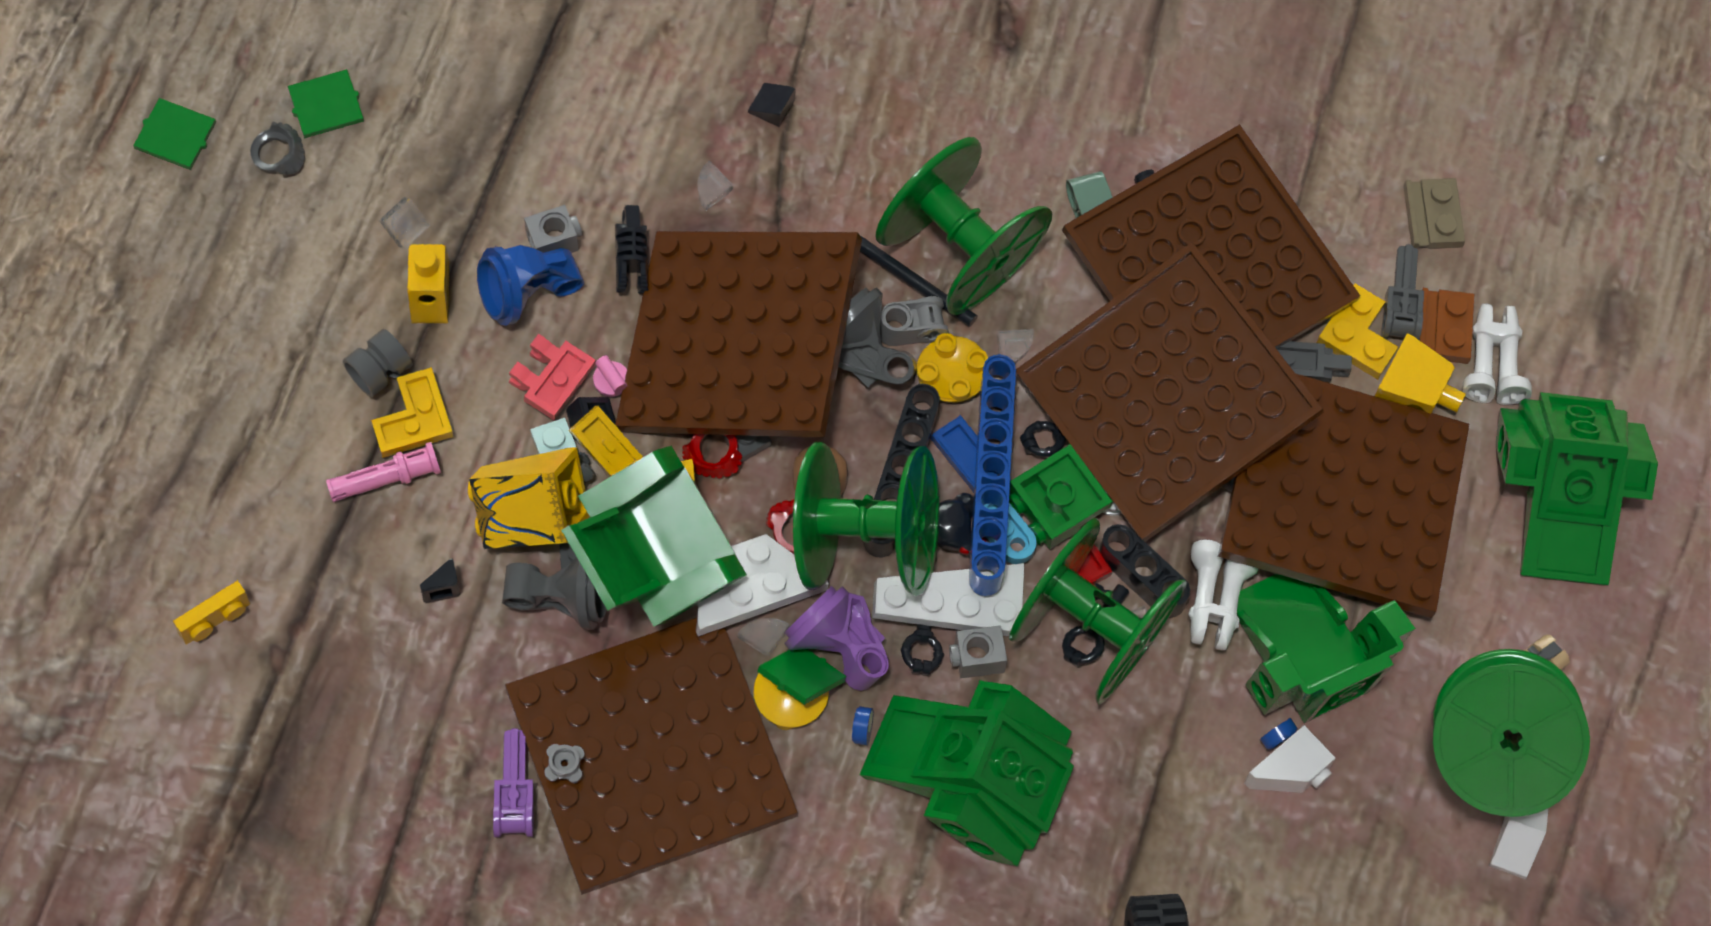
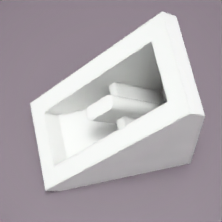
(1519, 843)

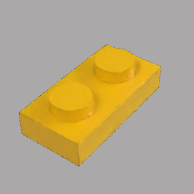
(604, 442)
(222, 606)

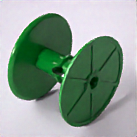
(934, 197)
(823, 517)
(1076, 596)
(1505, 770)

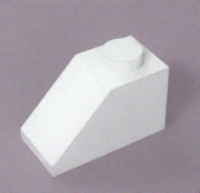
(1293, 765)

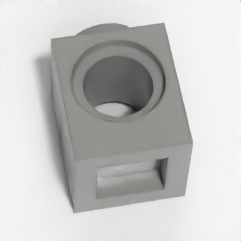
(554, 219)
(986, 638)

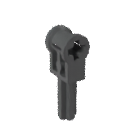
(1403, 302)

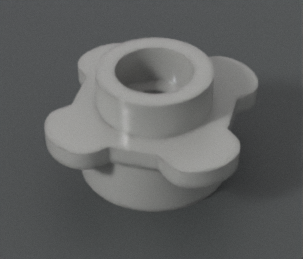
(556, 755)

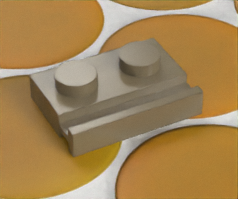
(1434, 213)

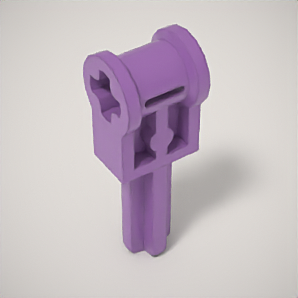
(514, 794)

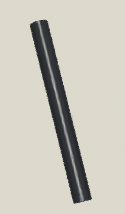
(910, 277)

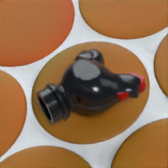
(955, 524)

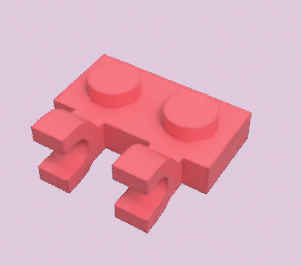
(559, 379)

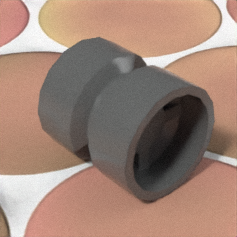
(377, 363)

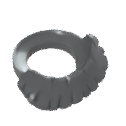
(292, 161)

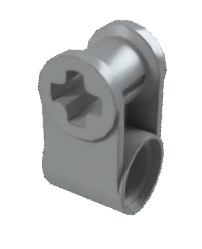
(920, 321)

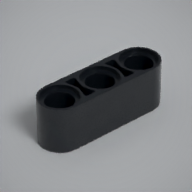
(1141, 554)

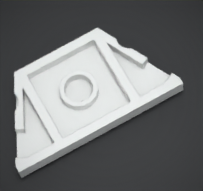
(769, 584)

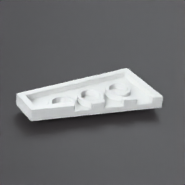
(951, 601)

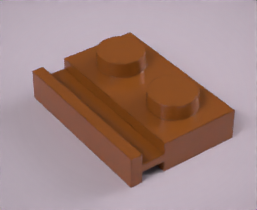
(1448, 324)

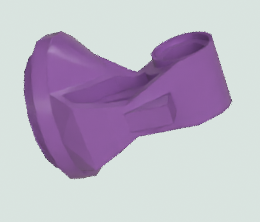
(842, 625)

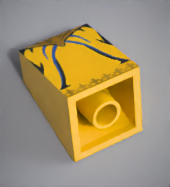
(528, 499)

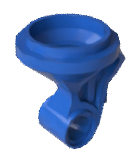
(513, 274)

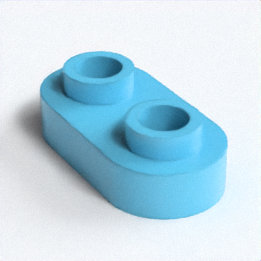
(1019, 533)

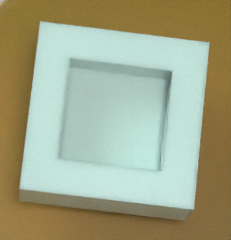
(552, 436)

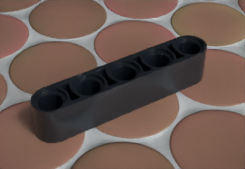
(910, 422)

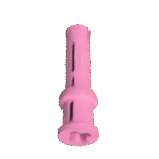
(400, 468)

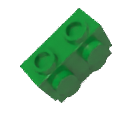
(1058, 496)

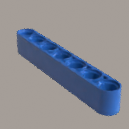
(989, 488)

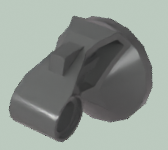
(862, 343)
(566, 591)

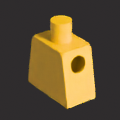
(428, 276)
(1420, 378)

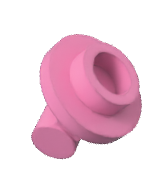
(609, 377)

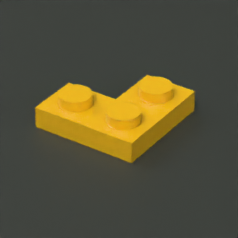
(1350, 335)
(420, 423)

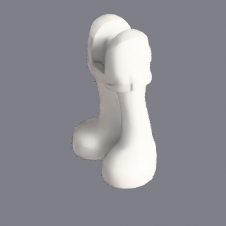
(1480, 384)
(1206, 561)

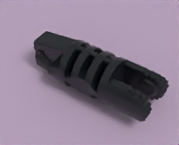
(631, 250)

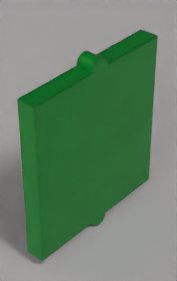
(325, 103)
(174, 133)
(801, 674)

